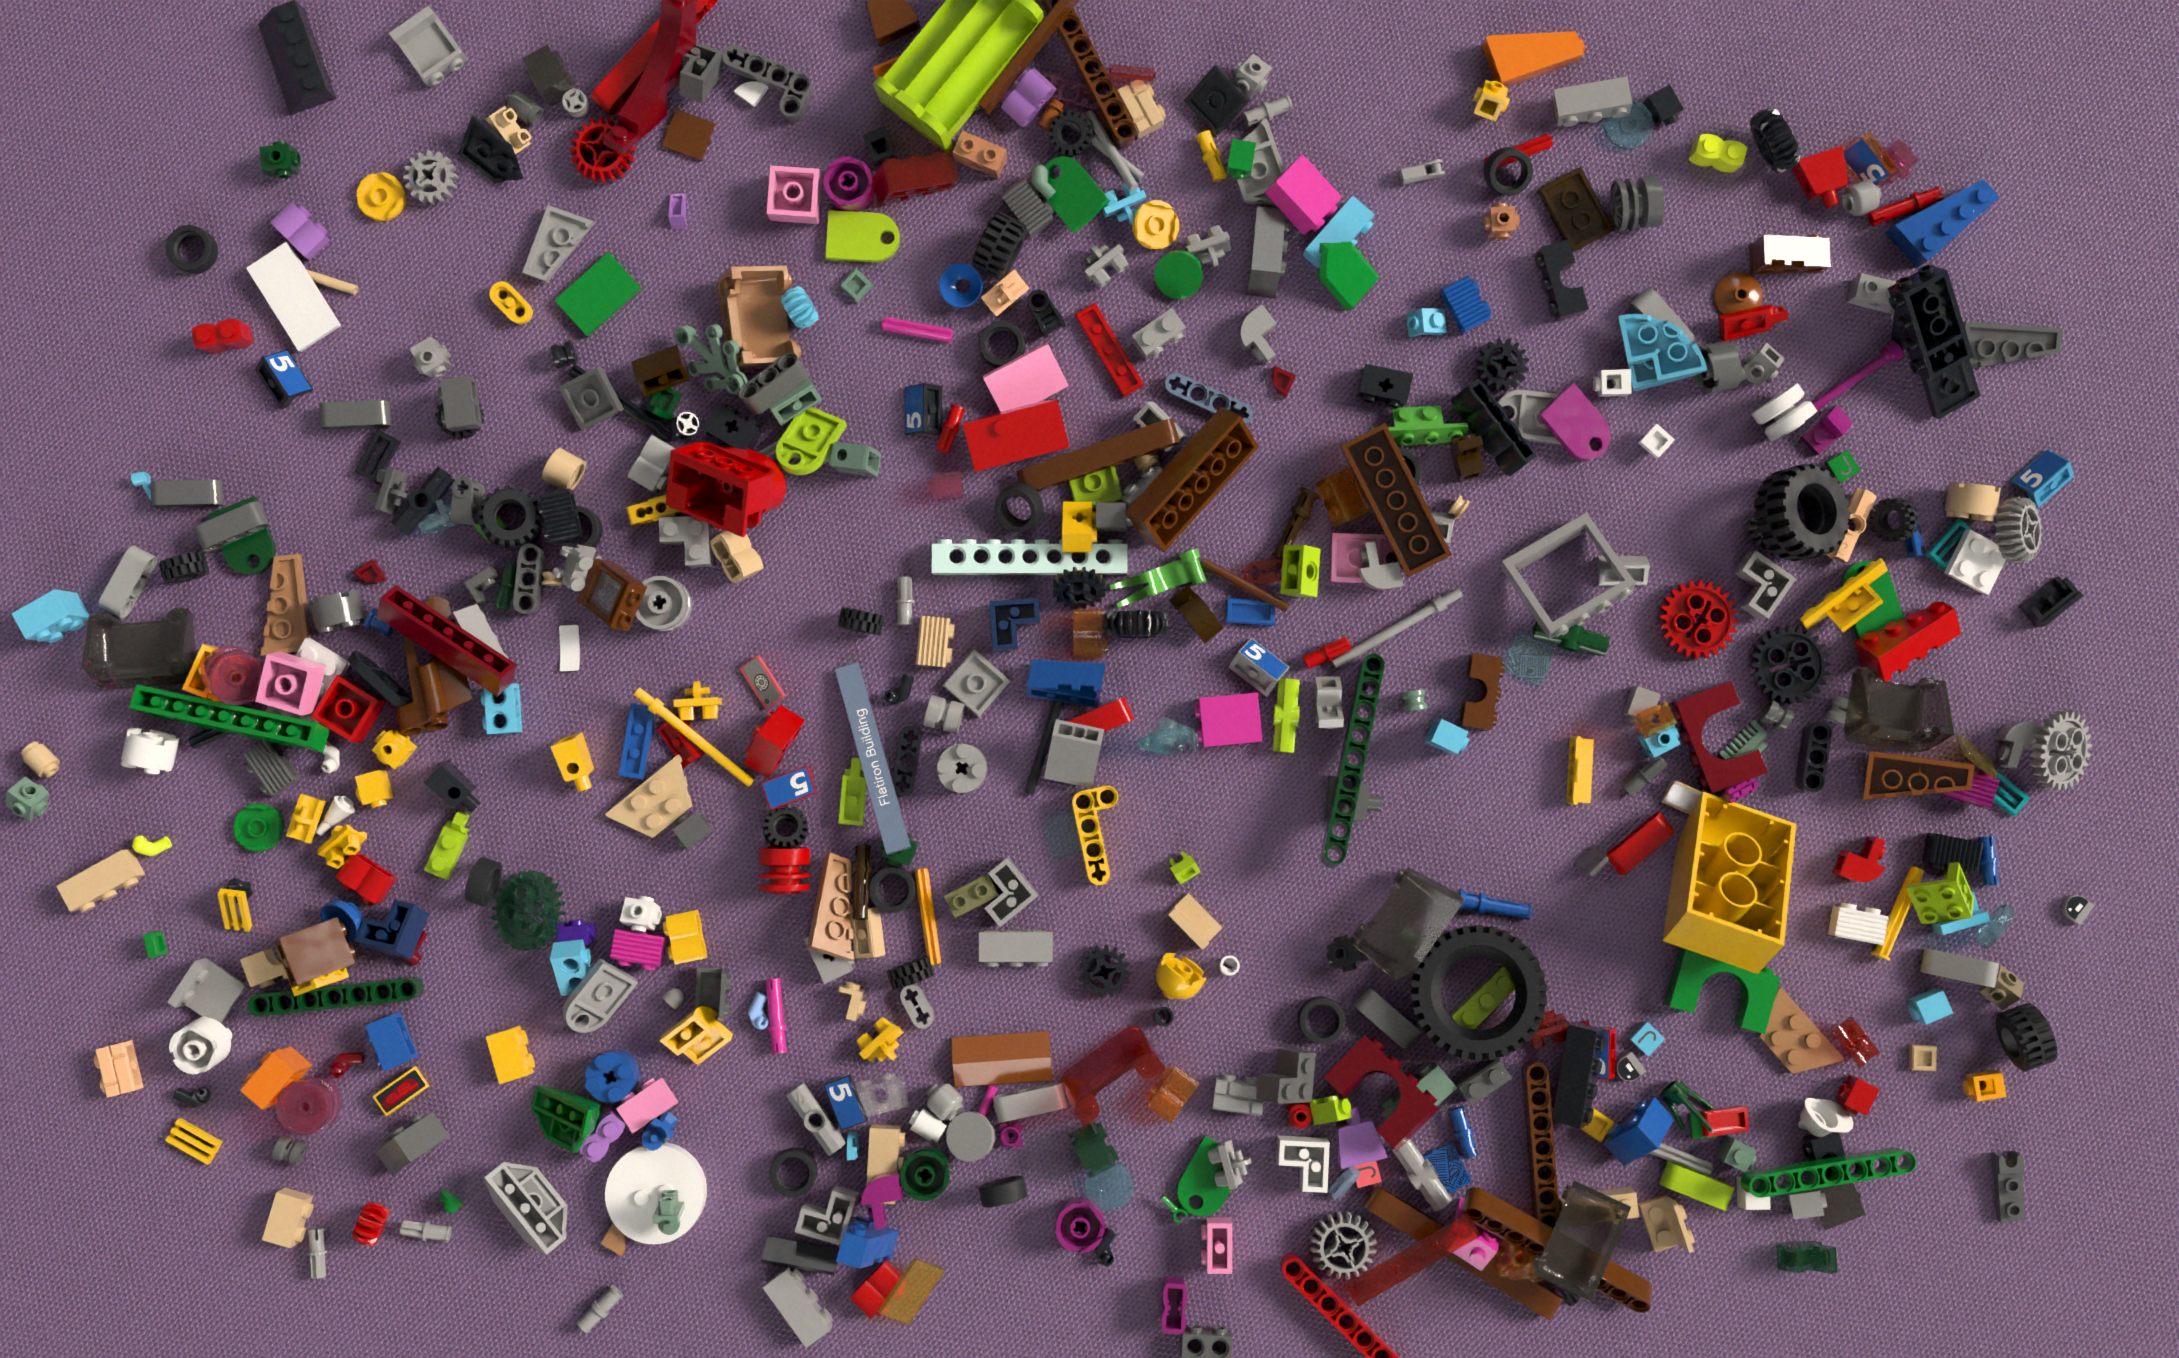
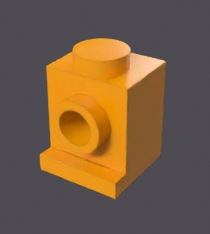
(1992, 1085)

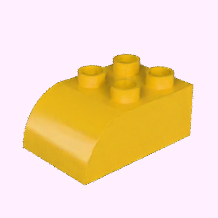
(1731, 883)

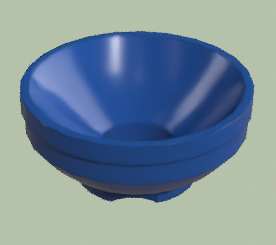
(949, 280)
(346, 913)

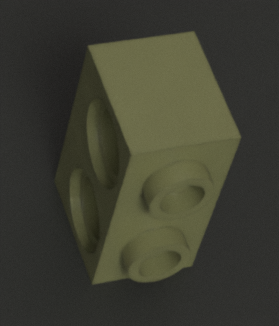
(971, 895)

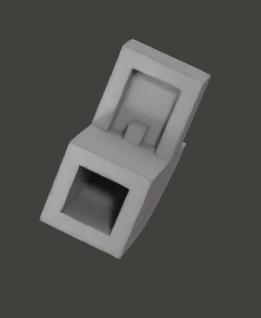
(1253, 330)
(1375, 575)
(1328, 702)
(2015, 738)

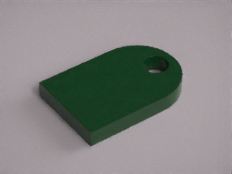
(240, 551)

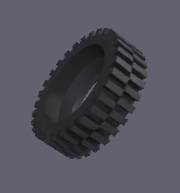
(1526, 976)

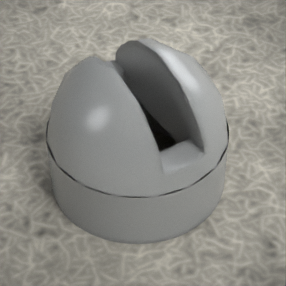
(674, 997)

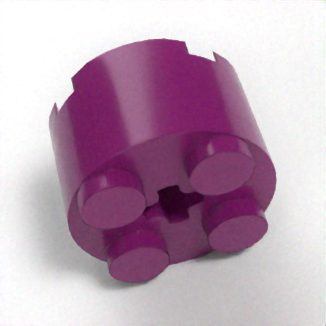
(845, 170)
(1080, 1239)

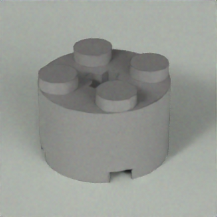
(948, 767)

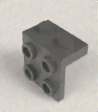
(711, 988)

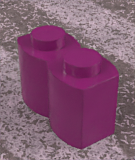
(1174, 1300)

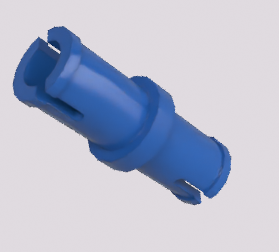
(1989, 861)
(1463, 1132)

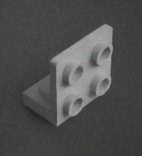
(207, 990)

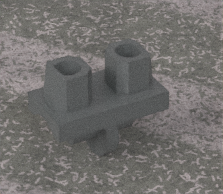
(391, 492)

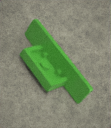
(1423, 426)

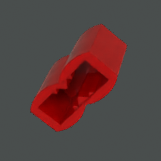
(221, 336)
(366, 878)
(876, 1288)

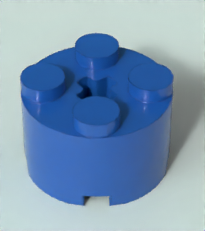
(598, 1078)

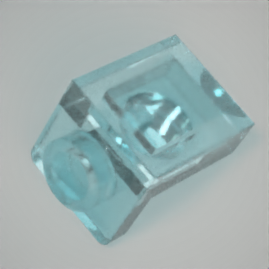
(437, 522)

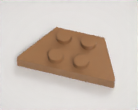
(1795, 1037)

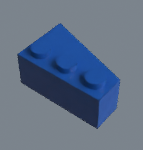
(1066, 681)
(864, 1243)

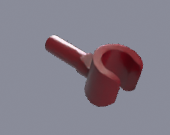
(416, 956)

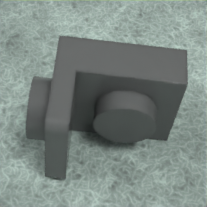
(482, 580)

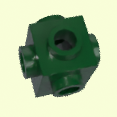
(280, 160)
(904, 857)

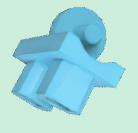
(1115, 206)

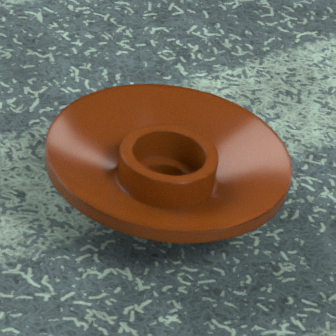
(1726, 293)

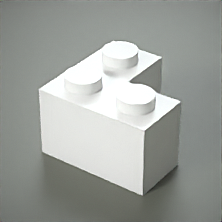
(1311, 1155)

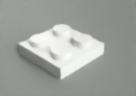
(1976, 562)

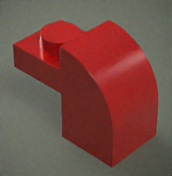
(1862, 867)

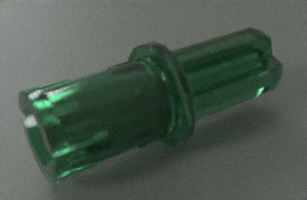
(506, 586)

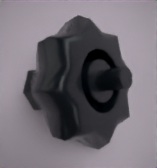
(237, 884)

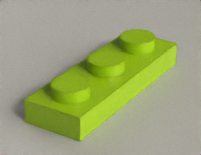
(1484, 999)

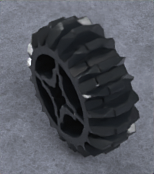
(1775, 140)
(1135, 624)

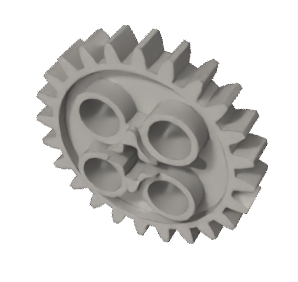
(2060, 733)

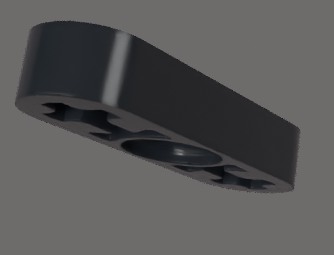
(916, 743)

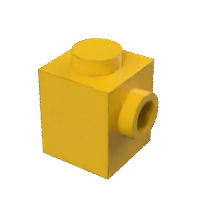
(374, 788)

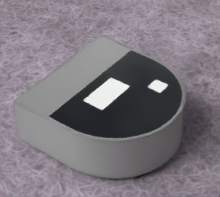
(2076, 908)
(1629, 1067)

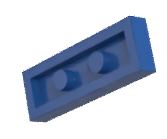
(637, 742)

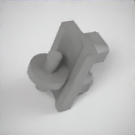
(1211, 248)
(1097, 271)
(1233, 1164)

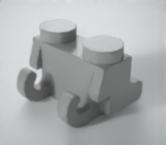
(576, 566)

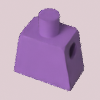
(1358, 1141)

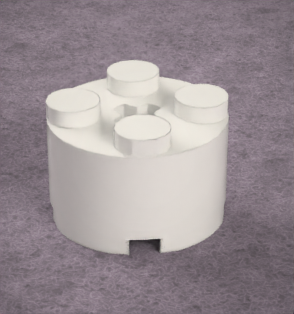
(149, 750)
(200, 1045)

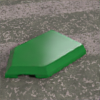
(1345, 272)

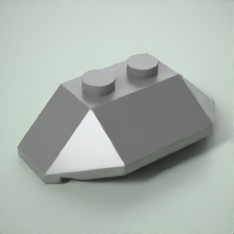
(529, 1204)

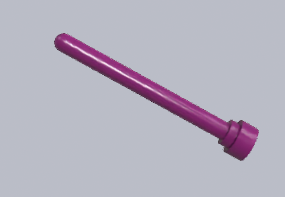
(1890, 352)

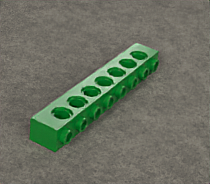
(229, 718)

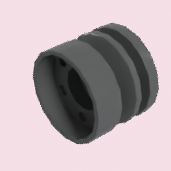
(1637, 203)

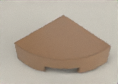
(615, 1240)

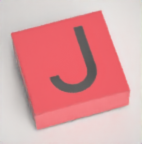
(1369, 1174)

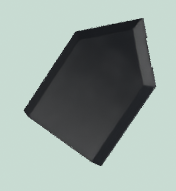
(489, 152)

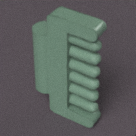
(1753, 742)

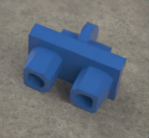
(658, 1131)

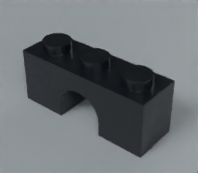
(1564, 301)

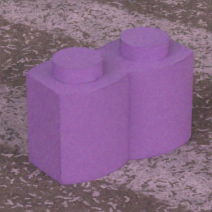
(1027, 97)
(300, 231)
(607, 1129)

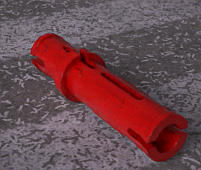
(1913, 203)

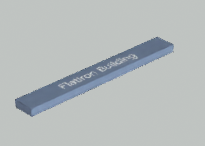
(872, 758)

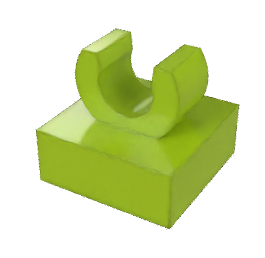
(1184, 869)

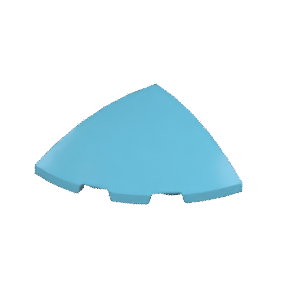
(1658, 351)

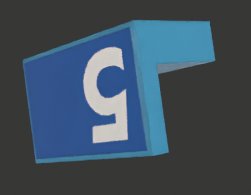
(2044, 477)

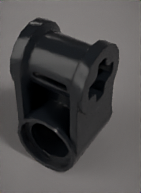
(1045, 314)

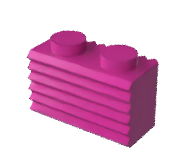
(638, 948)

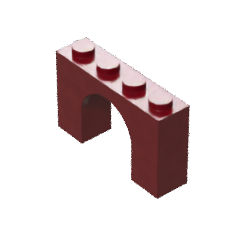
(1692, 714)
(1414, 1105)

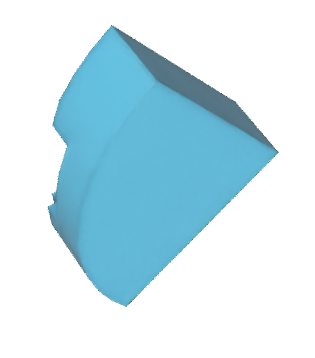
(852, 1145)

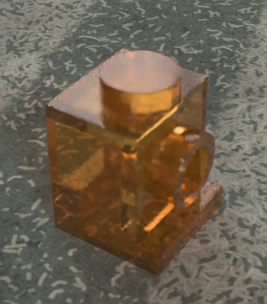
(1647, 727)

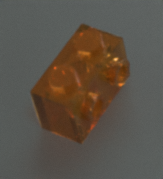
(1342, 497)

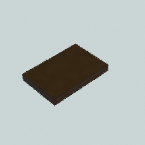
(1575, 209)

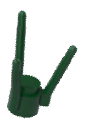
(1676, 1093)

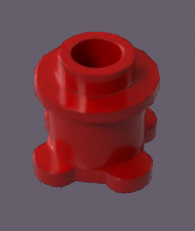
(1294, 1109)

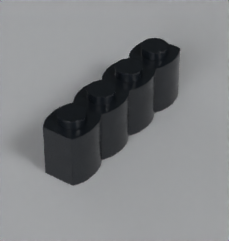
(1499, 434)

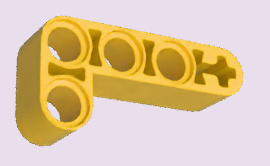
(1095, 835)

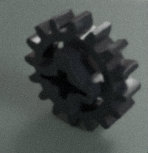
(1492, 363)
(1079, 588)
(1107, 981)

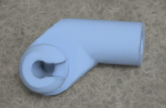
(757, 1013)

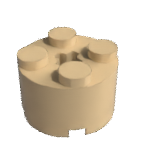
(1972, 499)

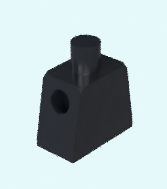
(443, 784)

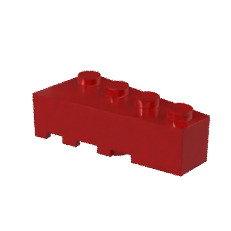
(1907, 639)

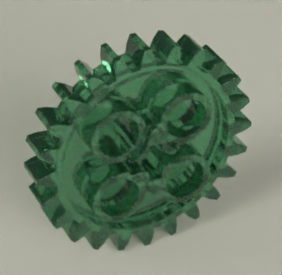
(517, 928)

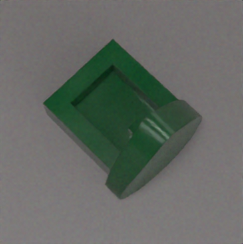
(664, 403)

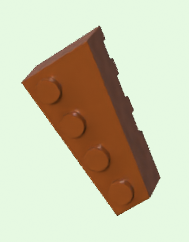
(1907, 775)

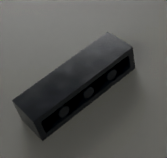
(1578, 1075)

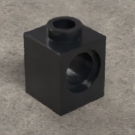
(1664, 106)

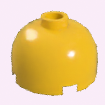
(1179, 978)

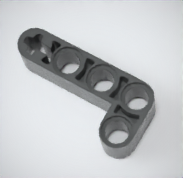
(766, 76)

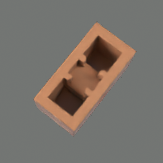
(980, 154)

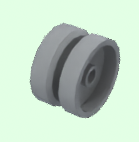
(675, 610)

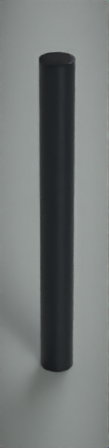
(1043, 748)

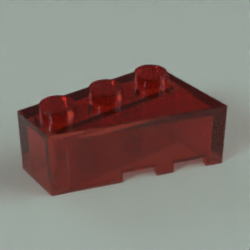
(914, 176)

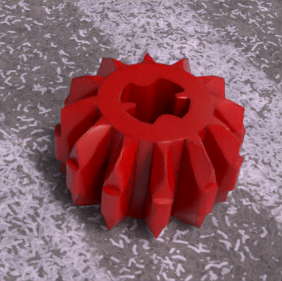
(370, 1224)

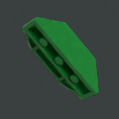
(565, 1116)

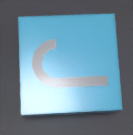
(1647, 1038)

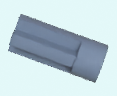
(1344, 1182)

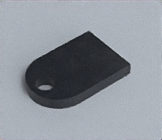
(379, 679)

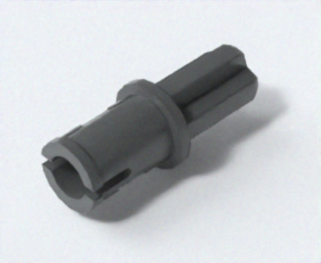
(1644, 775)

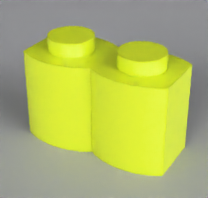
(1722, 155)

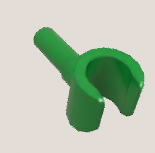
(1173, 1208)

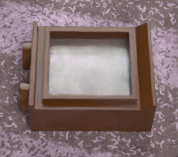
(612, 594)

